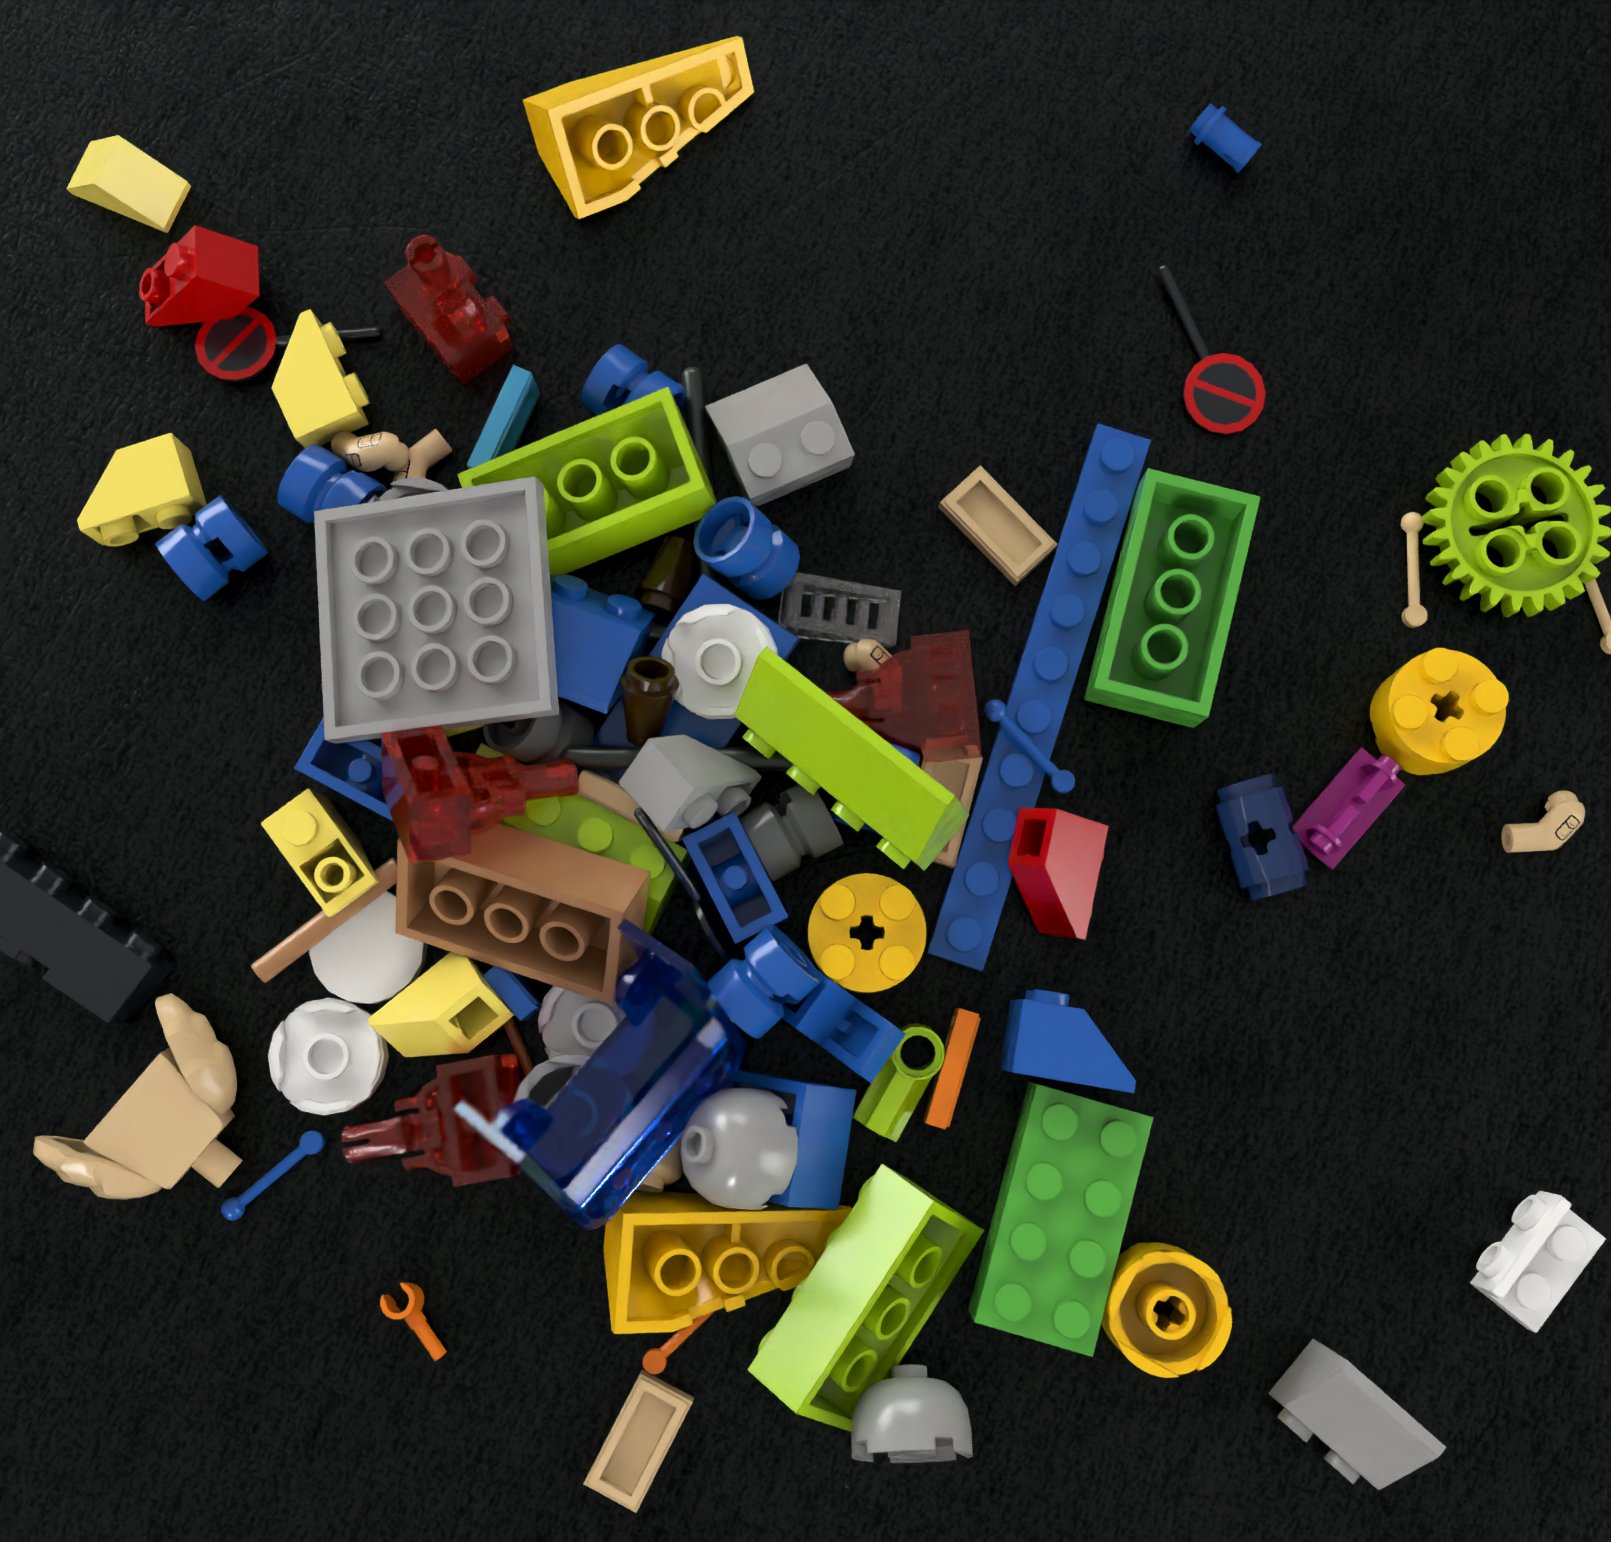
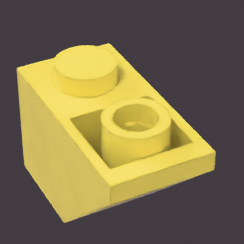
(314, 387)
(143, 490)
(321, 850)
(442, 1010)

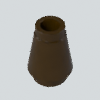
(667, 578)
(647, 697)

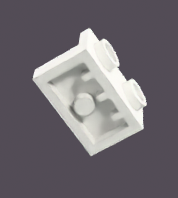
(1536, 1259)

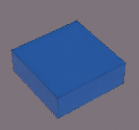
(515, 992)

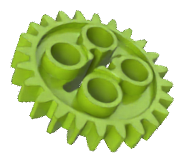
(1505, 478)

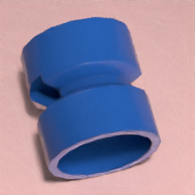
(623, 378)
(322, 482)
(746, 548)
(196, 561)
(759, 985)

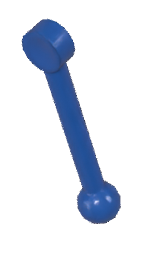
(1061, 780)
(309, 1143)

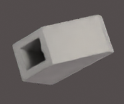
(687, 783)

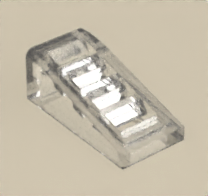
(841, 591)

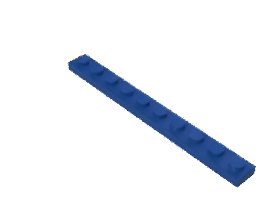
(1039, 694)

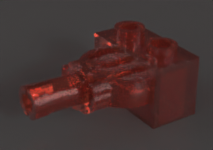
(448, 311)
(921, 698)
(450, 795)
(448, 1140)

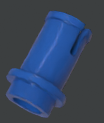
(1224, 137)

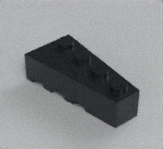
(74, 938)

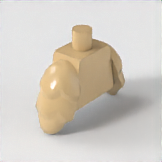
(162, 1119)

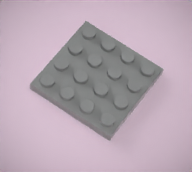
(435, 611)

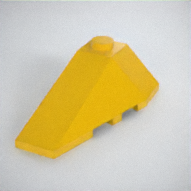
(625, 123)
(686, 1257)

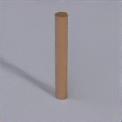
(321, 926)

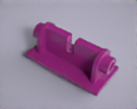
(1348, 806)

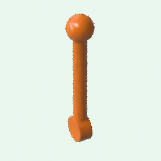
(656, 1358)

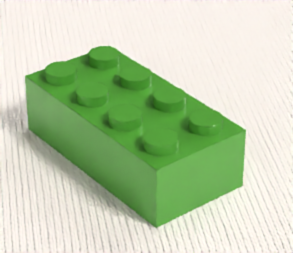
(1172, 598)
(1060, 1219)

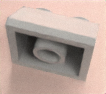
(780, 435)
(1353, 1417)

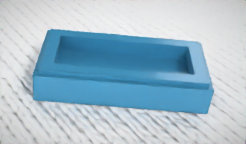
(507, 417)

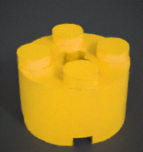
(1467, 701)
(890, 909)
(1159, 1343)

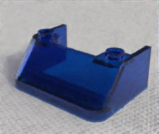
(629, 1095)

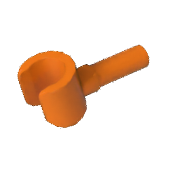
(414, 1318)

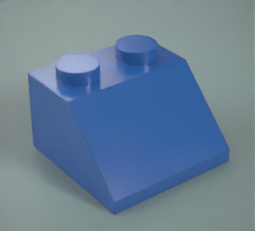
(595, 640)
(1060, 1044)
(823, 1131)

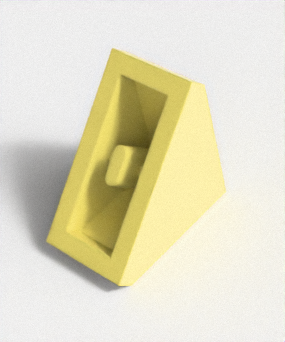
(129, 183)

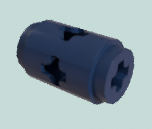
(1262, 871)

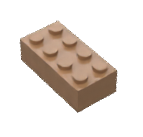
(527, 908)

